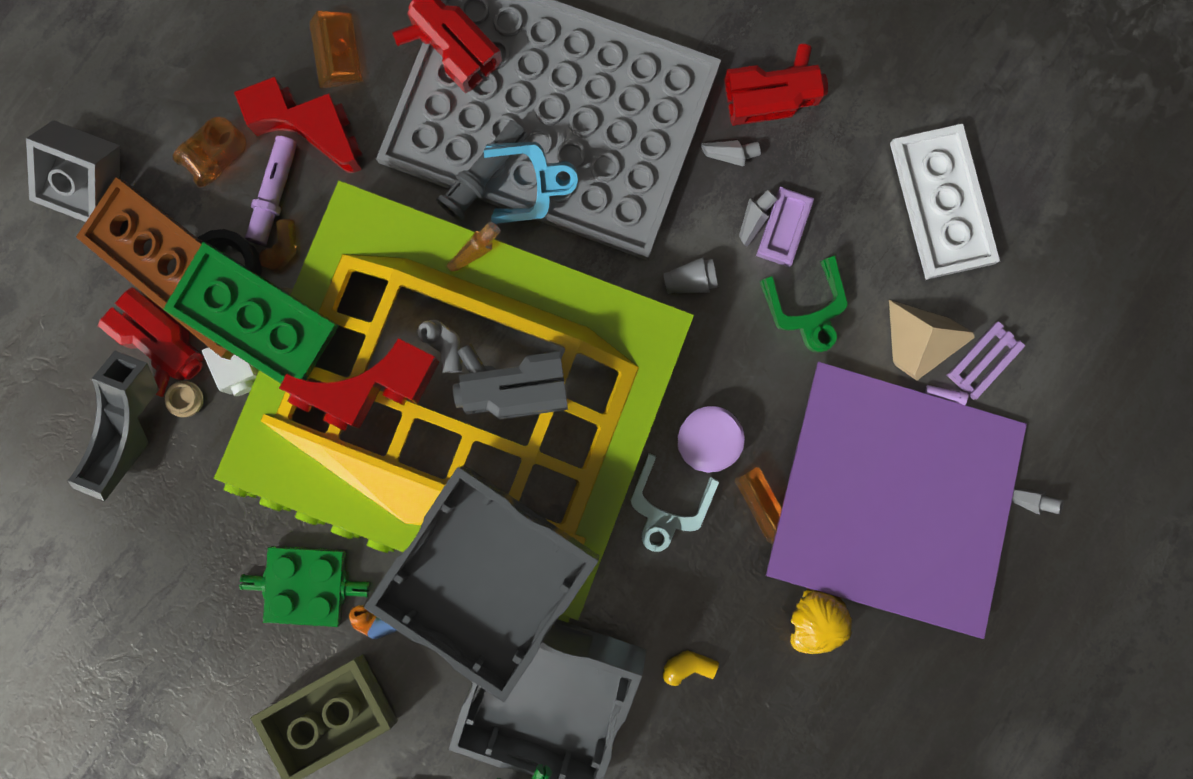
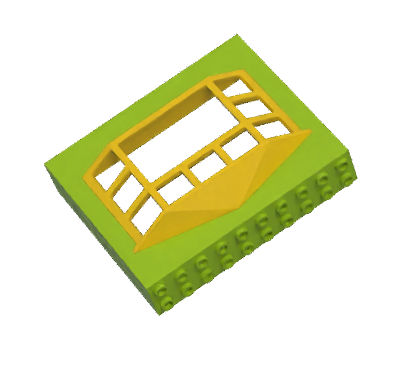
(387, 499)

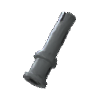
(472, 183)

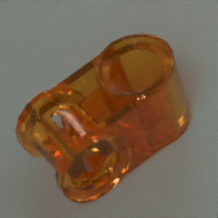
(210, 154)

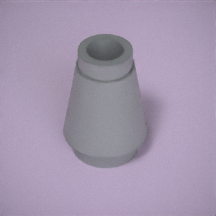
(692, 277)

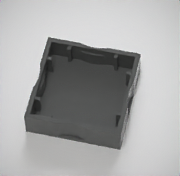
(482, 582)
(559, 710)

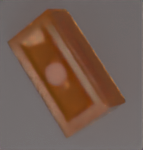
(335, 49)
(760, 501)

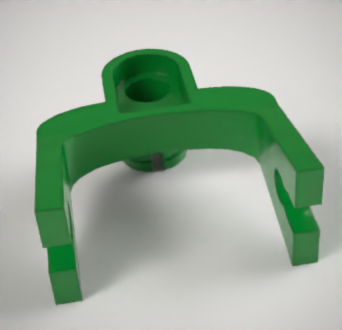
(815, 322)

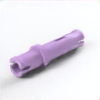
(271, 190)

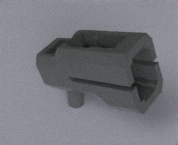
(511, 392)

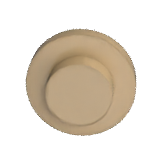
(184, 399)

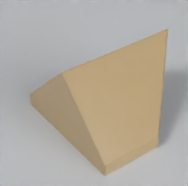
(923, 339)

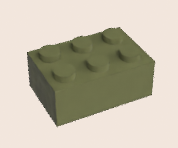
(324, 720)

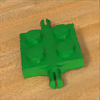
(304, 586)

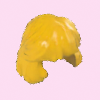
(820, 623)

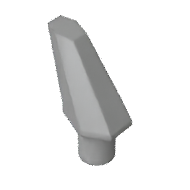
(731, 151)
(756, 216)
(1037, 501)

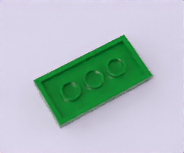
(250, 316)

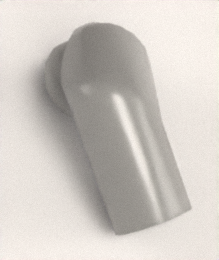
(443, 340)

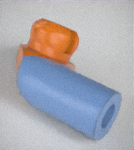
(369, 624)

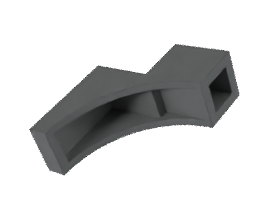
(122, 393)

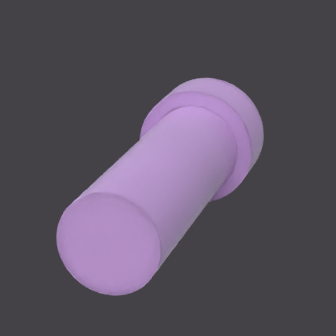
(958, 397)

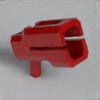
(455, 38)
(774, 94)
(155, 334)

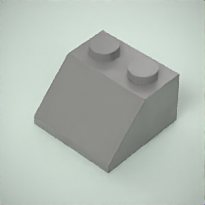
(70, 169)

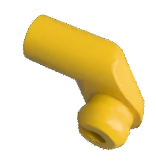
(686, 664)

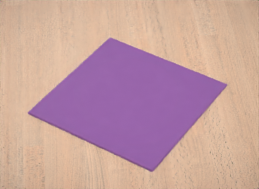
(898, 500)

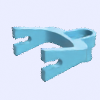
(547, 180)

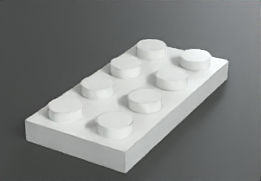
(944, 201)

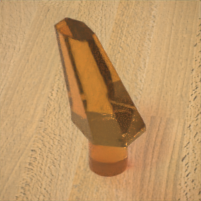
(475, 247)

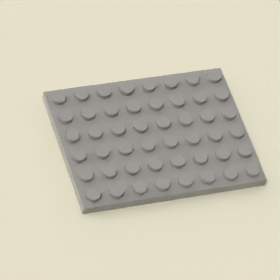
(581, 89)

